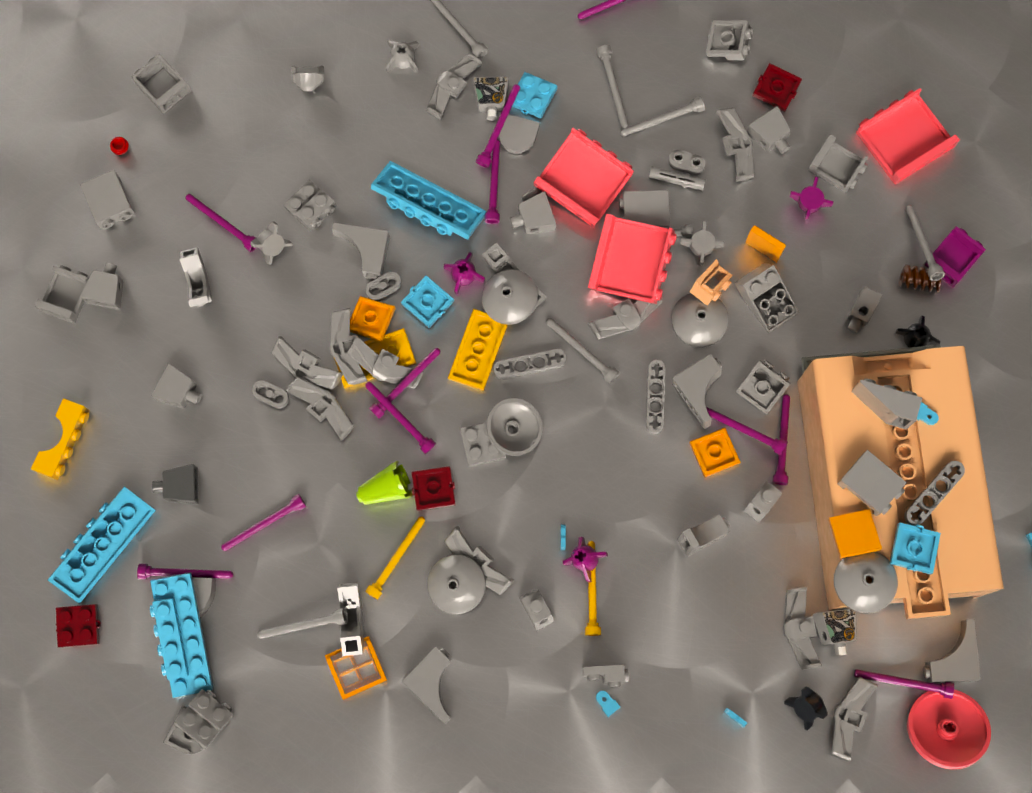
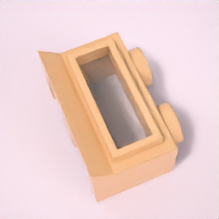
(711, 282)

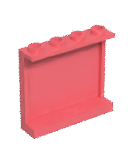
(905, 136)
(584, 177)
(632, 259)

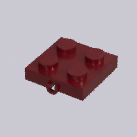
(777, 87)
(433, 488)
(77, 625)

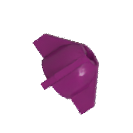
(811, 199)
(463, 272)
(584, 558)

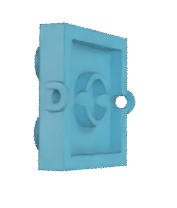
(534, 95)
(427, 301)
(915, 548)

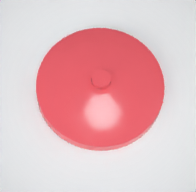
(948, 730)

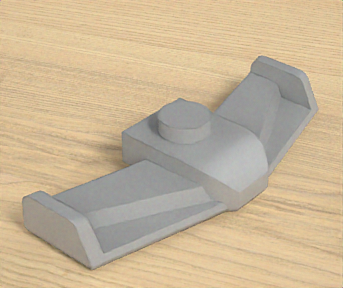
(451, 84)
(737, 143)
(626, 318)
(340, 345)
(305, 365)
(380, 366)
(322, 405)
(459, 546)
(800, 628)
(850, 717)

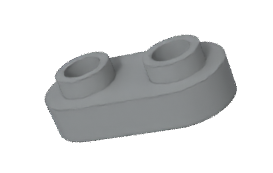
(686, 163)
(383, 286)
(271, 394)

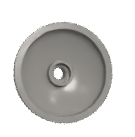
(517, 304)
(696, 330)
(525, 423)
(468, 579)
(856, 592)

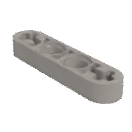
(529, 361)
(653, 396)
(934, 493)

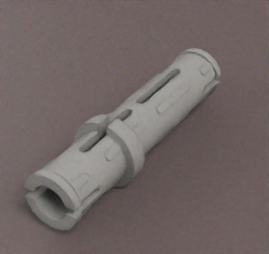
(676, 178)

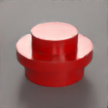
(119, 145)

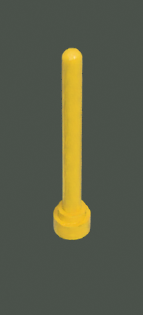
(375, 589)
(592, 627)

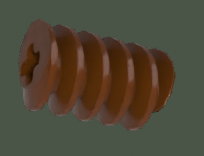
(918, 277)

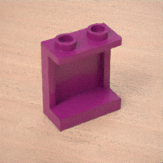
(957, 255)

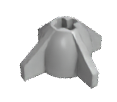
(402, 55)
(307, 77)
(270, 242)
(702, 243)

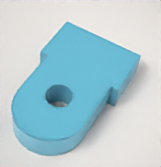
(924, 411)
(563, 536)
(609, 705)
(735, 717)

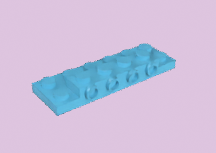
(427, 201)
(100, 544)
(180, 635)

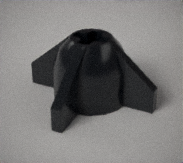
(918, 335)
(808, 706)

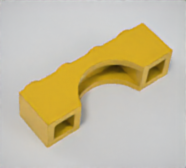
(53, 461)

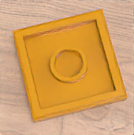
(765, 243)
(371, 318)
(714, 452)
(854, 533)

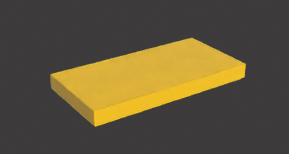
(393, 342)
(477, 351)

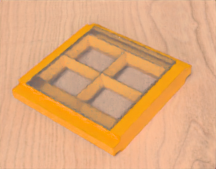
(356, 672)

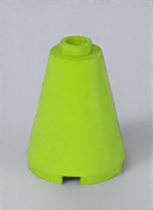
(385, 486)

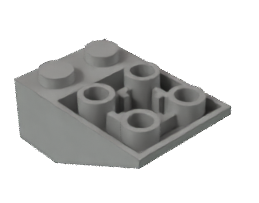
(767, 296)
(889, 404)

